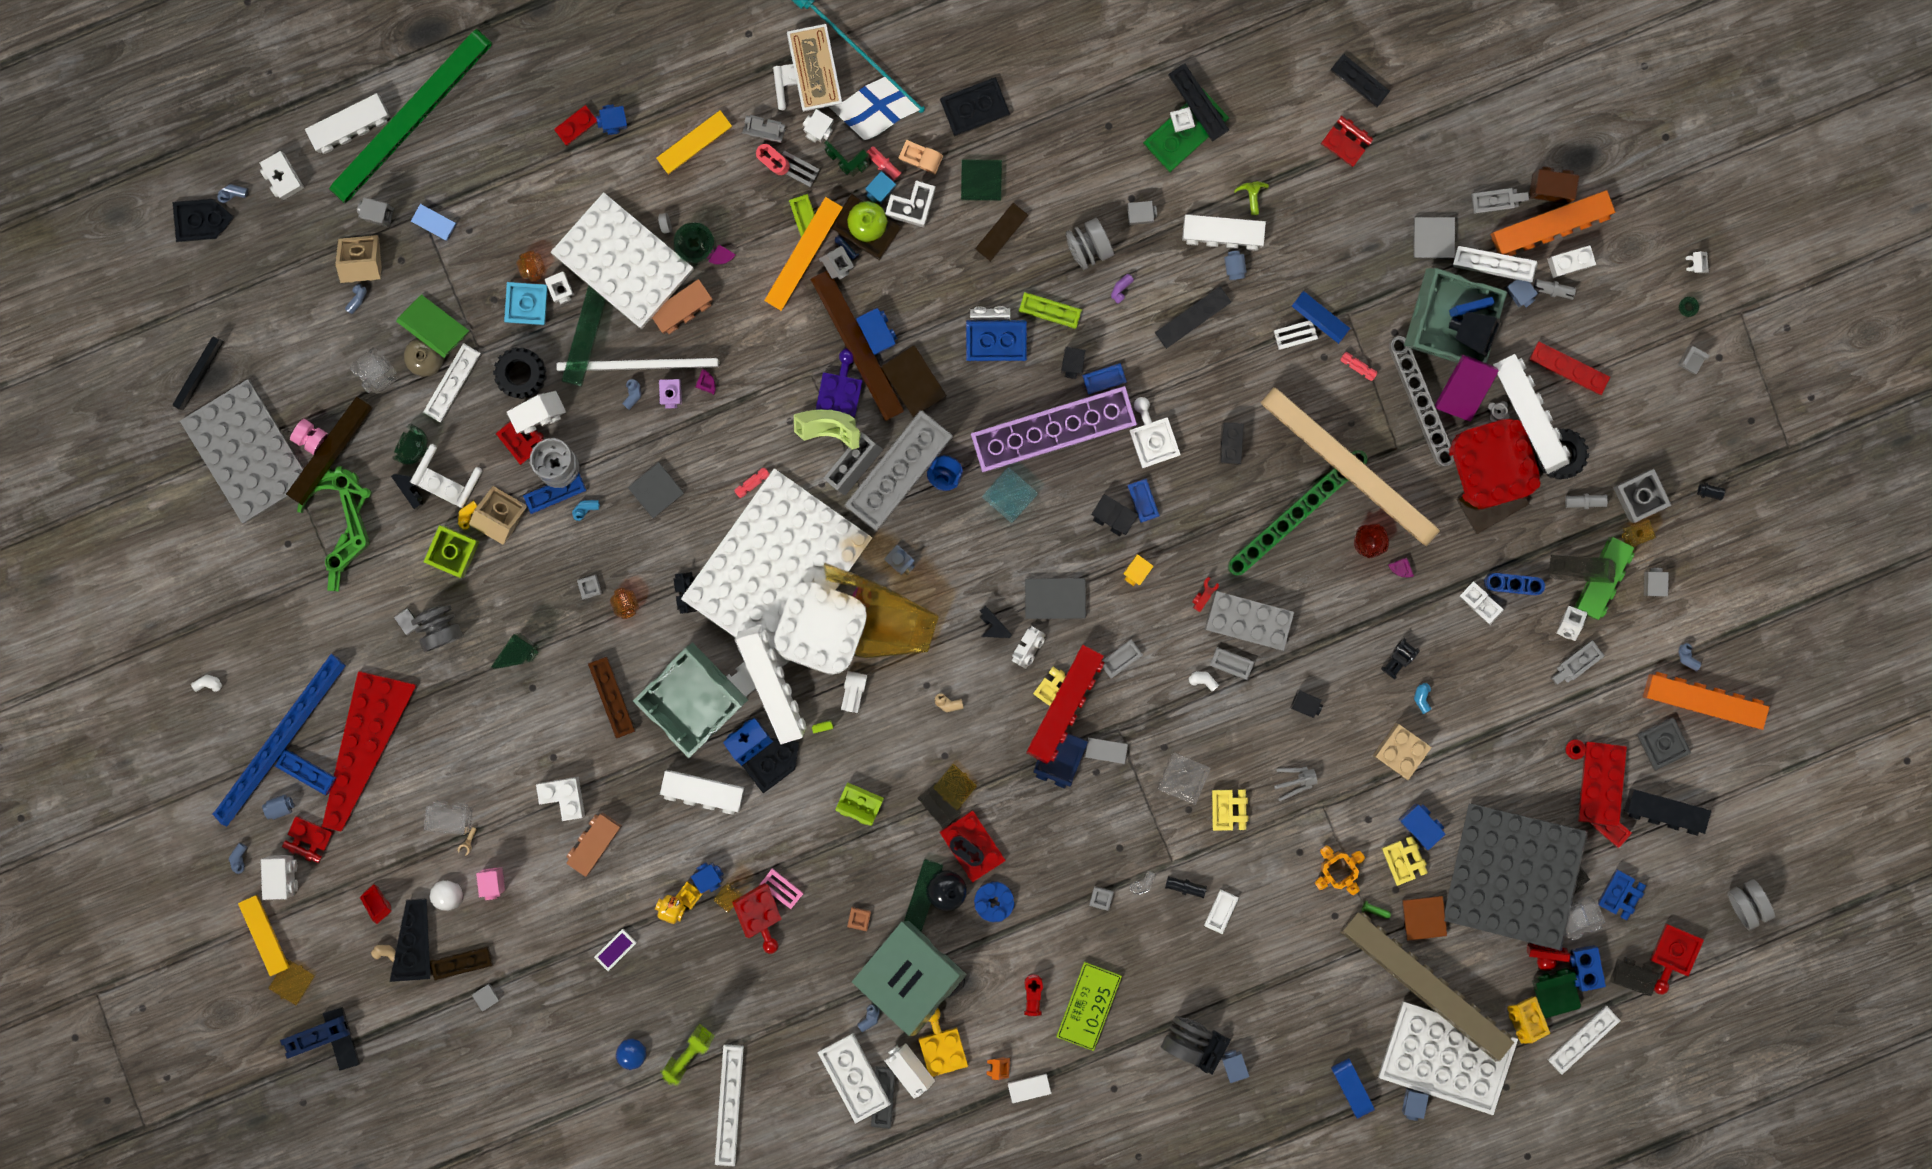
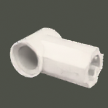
(854, 687)

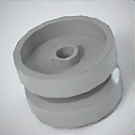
(1751, 904)

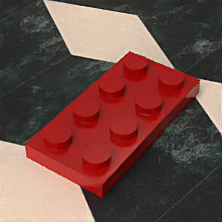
(1602, 784)

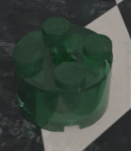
(690, 232)

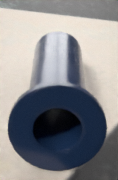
(850, 252)

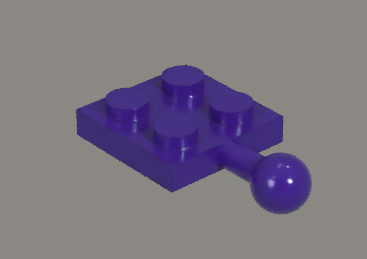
(840, 391)

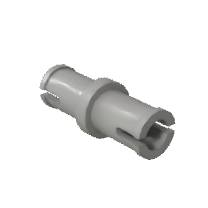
(1554, 289)
(1586, 501)

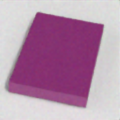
(1466, 388)

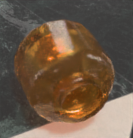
(530, 265)
(624, 603)

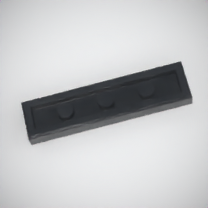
(1198, 102)
(1193, 317)
(198, 373)

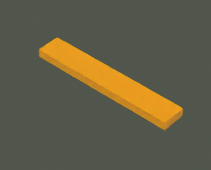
(803, 253)

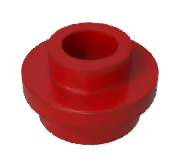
(1569, 749)

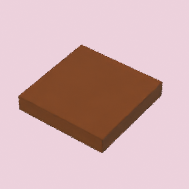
(1424, 918)

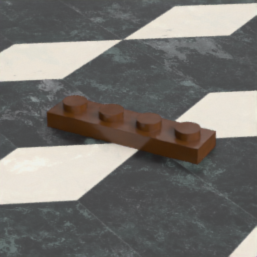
(611, 697)

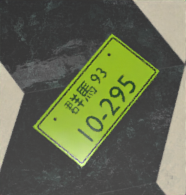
(1088, 1006)

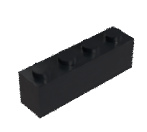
(1666, 810)

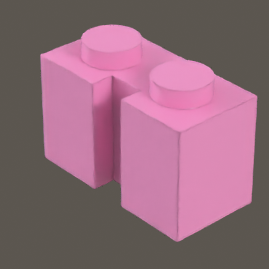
(490, 883)

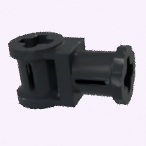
(1400, 658)

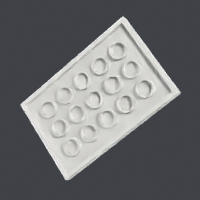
(622, 260)
(1441, 1061)

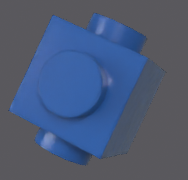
(611, 119)
(707, 877)

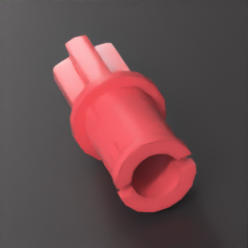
(883, 163)

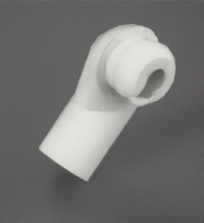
(207, 681)

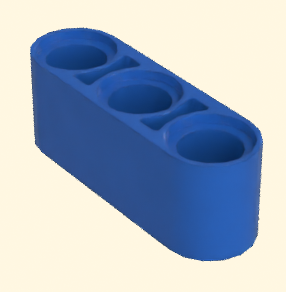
(1524, 584)
(1352, 1088)

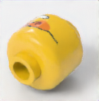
(670, 909)

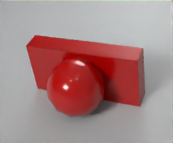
(375, 904)
(1546, 956)

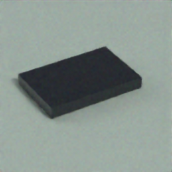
(974, 106)

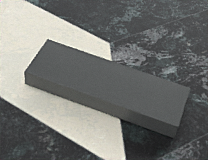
(886, 1077)

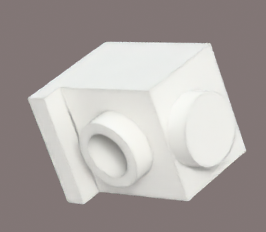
(554, 283)

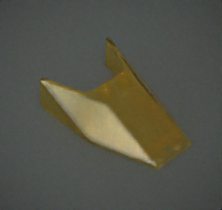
(892, 621)

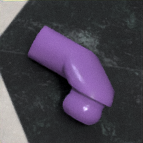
(1119, 287)

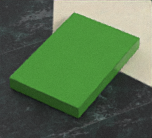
(432, 326)

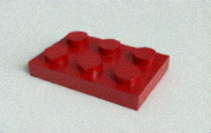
(972, 829)

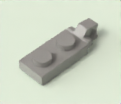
(1497, 200)
(1578, 663)

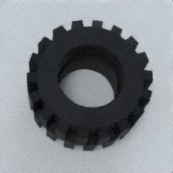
(503, 367)
(1579, 456)

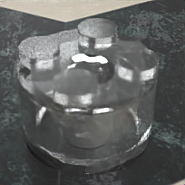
(374, 371)

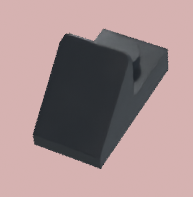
(406, 488)
(998, 630)

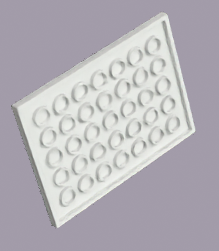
(770, 551)

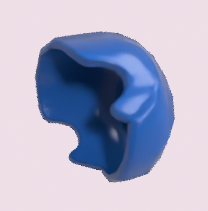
(631, 1054)

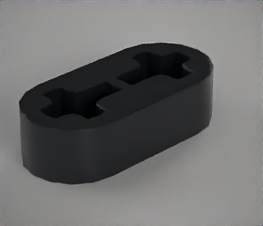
(969, 847)

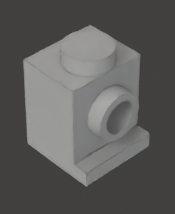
(837, 262)

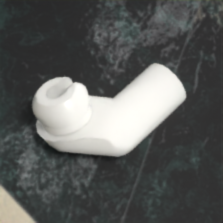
(1203, 678)

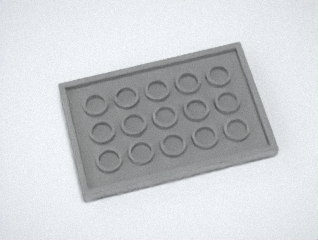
(244, 450)

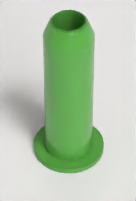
(1376, 910)

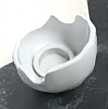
(446, 895)

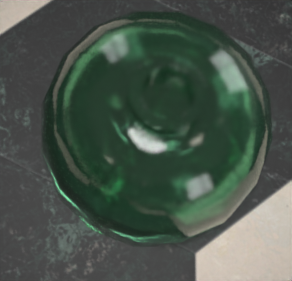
(411, 446)

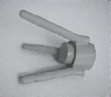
(1306, 778)

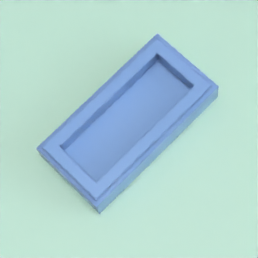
(433, 222)

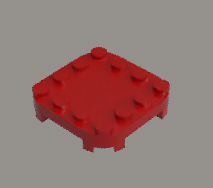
(1495, 463)

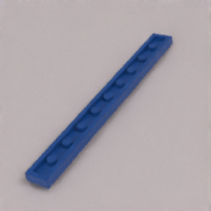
(279, 740)

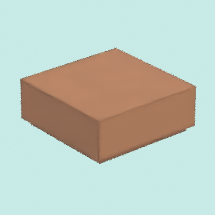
(859, 919)

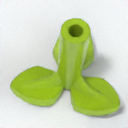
(1253, 189)

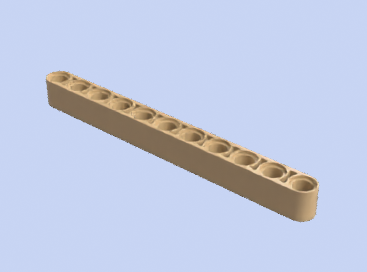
(1350, 466)

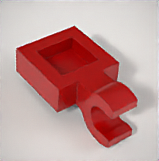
(1201, 599)

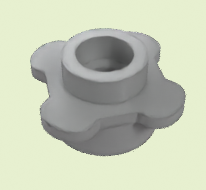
(1500, 406)

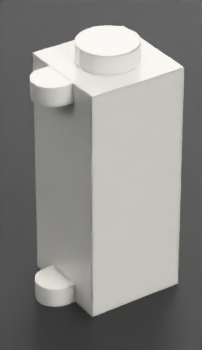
(909, 1070)

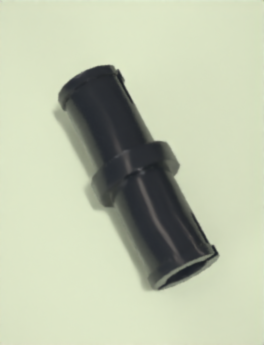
(1186, 887)

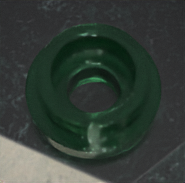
(1694, 303)

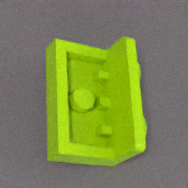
(859, 804)

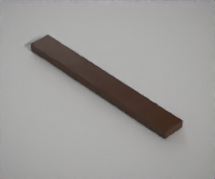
(857, 344)

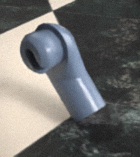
(1686, 657)

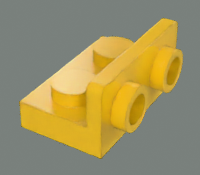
(1528, 1020)

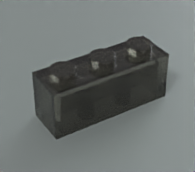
(1582, 568)

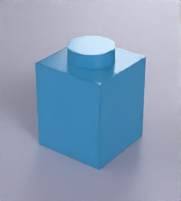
(880, 188)

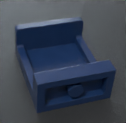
(1065, 764)

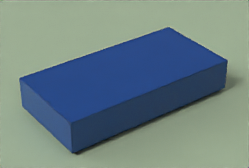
(1471, 307)
(1104, 378)
(1143, 500)

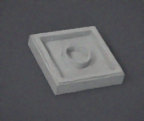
(1434, 237)

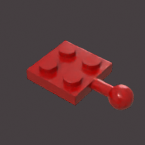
(758, 912)
(1676, 952)

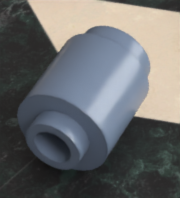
(1235, 265)
(278, 807)

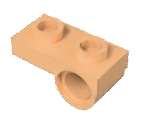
(921, 157)

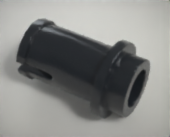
(1706, 490)

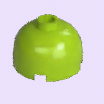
(867, 221)

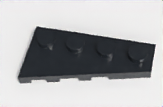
(412, 947)

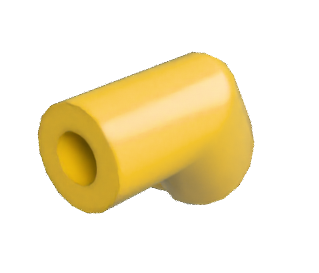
(465, 515)

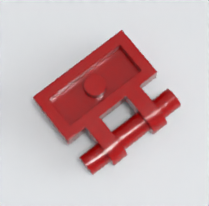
(1344, 147)
(517, 443)
(309, 833)

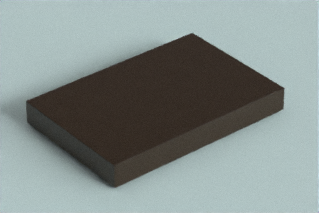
(875, 248)
(913, 381)
(1484, 518)

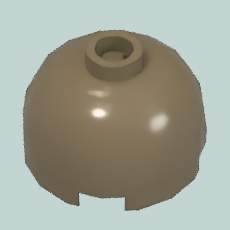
(422, 359)

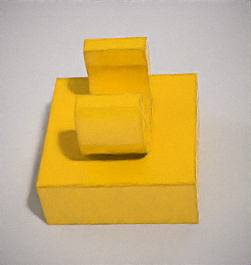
(689, 894)

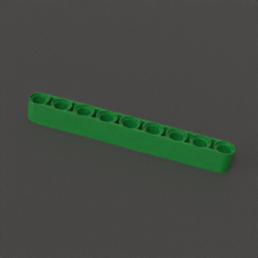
(1291, 521)

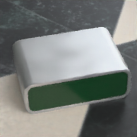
(404, 621)

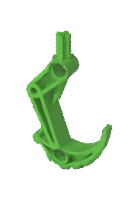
(359, 540)

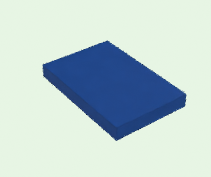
(996, 340)

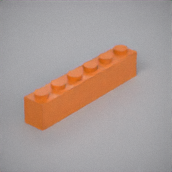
(1553, 223)
(1705, 701)

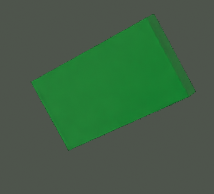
(1173, 147)

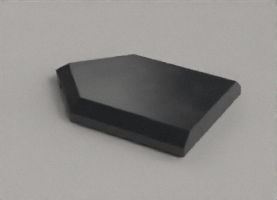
(199, 220)
(772, 764)

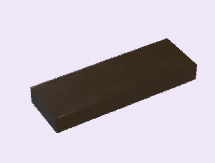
(1001, 232)
(461, 963)

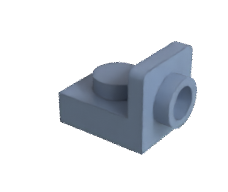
(900, 560)

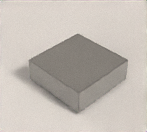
(589, 587)
(1101, 898)
(485, 997)

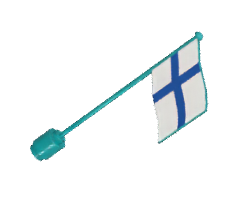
(876, 104)

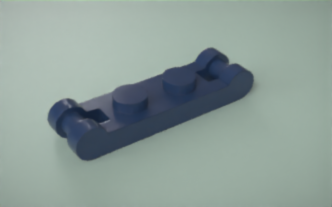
(314, 1037)

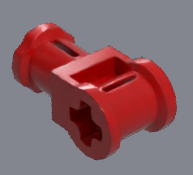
(1033, 996)

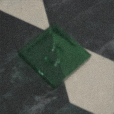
(981, 180)

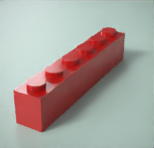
(1065, 704)

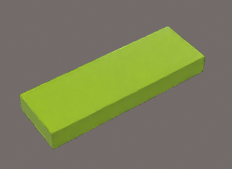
(1050, 310)

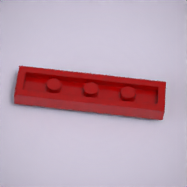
(1569, 368)

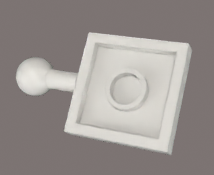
(1153, 440)

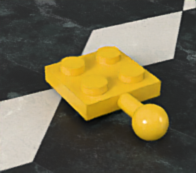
(943, 1049)

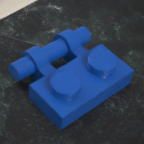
(1616, 892)

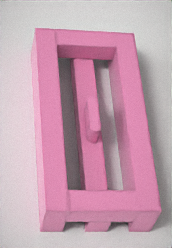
(780, 887)

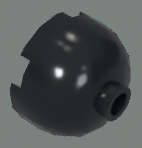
(946, 890)

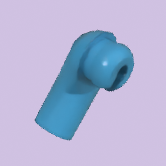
(583, 507)
(1421, 696)

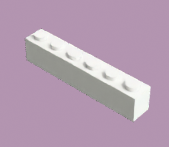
(1531, 414)
(770, 684)

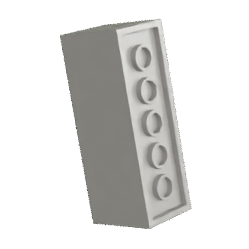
(899, 471)

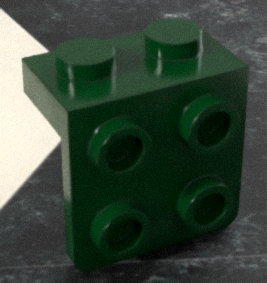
(858, 163)
(1557, 992)

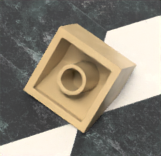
(358, 259)
(497, 515)

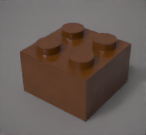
(1554, 186)

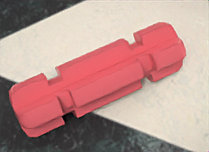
(1358, 366)
(752, 482)

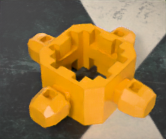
(1351, 887)

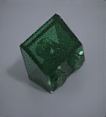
(516, 652)

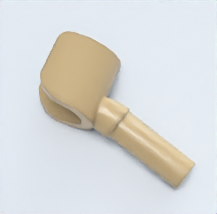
(467, 843)

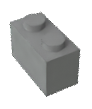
(375, 212)

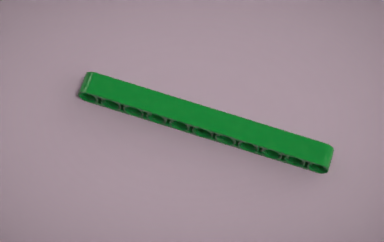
(410, 116)

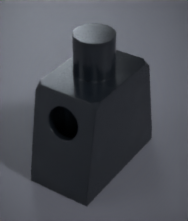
(1476, 331)

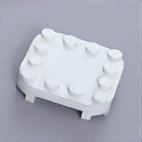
(820, 628)

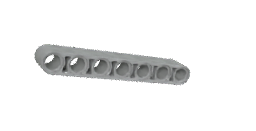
(1413, 394)

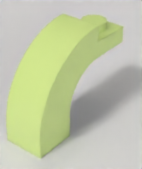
(827, 423)

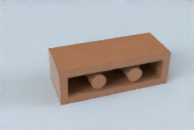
(682, 307)
(593, 844)

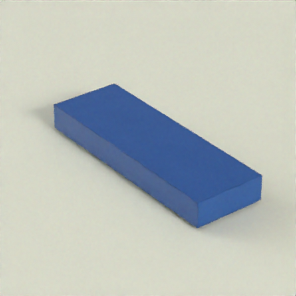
(1320, 317)
(549, 495)
(305, 772)

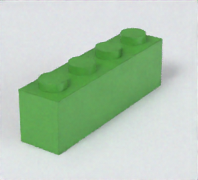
(1596, 594)

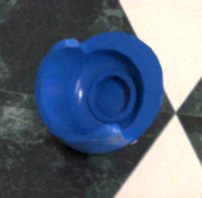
(945, 473)

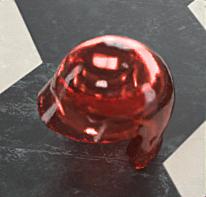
(1371, 540)

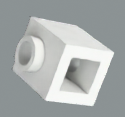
(818, 126)
(1571, 623)

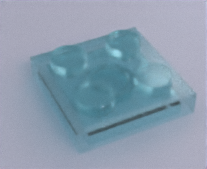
(1010, 495)

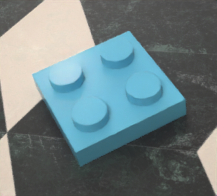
(526, 303)

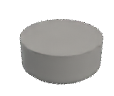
(664, 222)

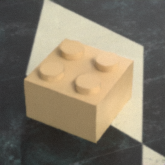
(1402, 751)

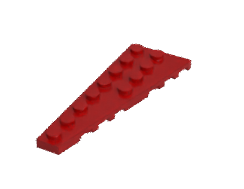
(369, 726)

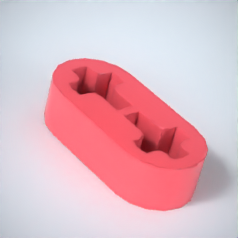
(770, 162)

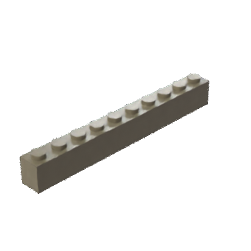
(1427, 987)

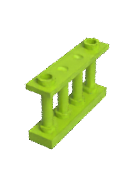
(699, 1042)

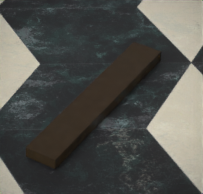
(329, 450)

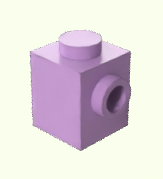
(665, 387)

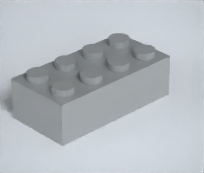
(1249, 620)

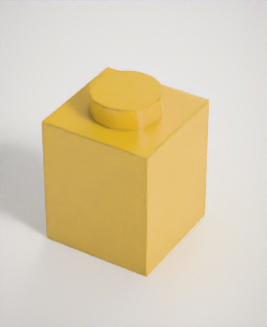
(1137, 570)

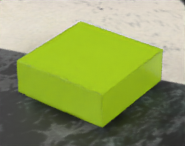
(822, 726)

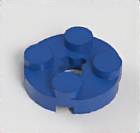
(995, 913)

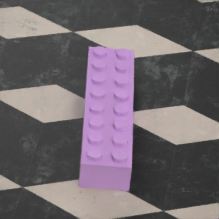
(1053, 429)

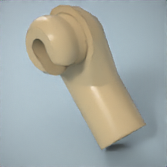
(946, 704)
(383, 950)

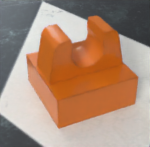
(1000, 1068)

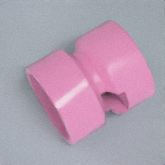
(307, 435)

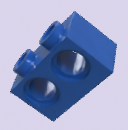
(1592, 967)

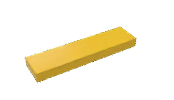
(694, 142)
(263, 935)

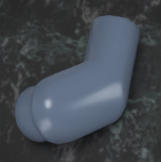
(231, 191)
(357, 299)
(634, 393)
(236, 860)
(871, 1018)

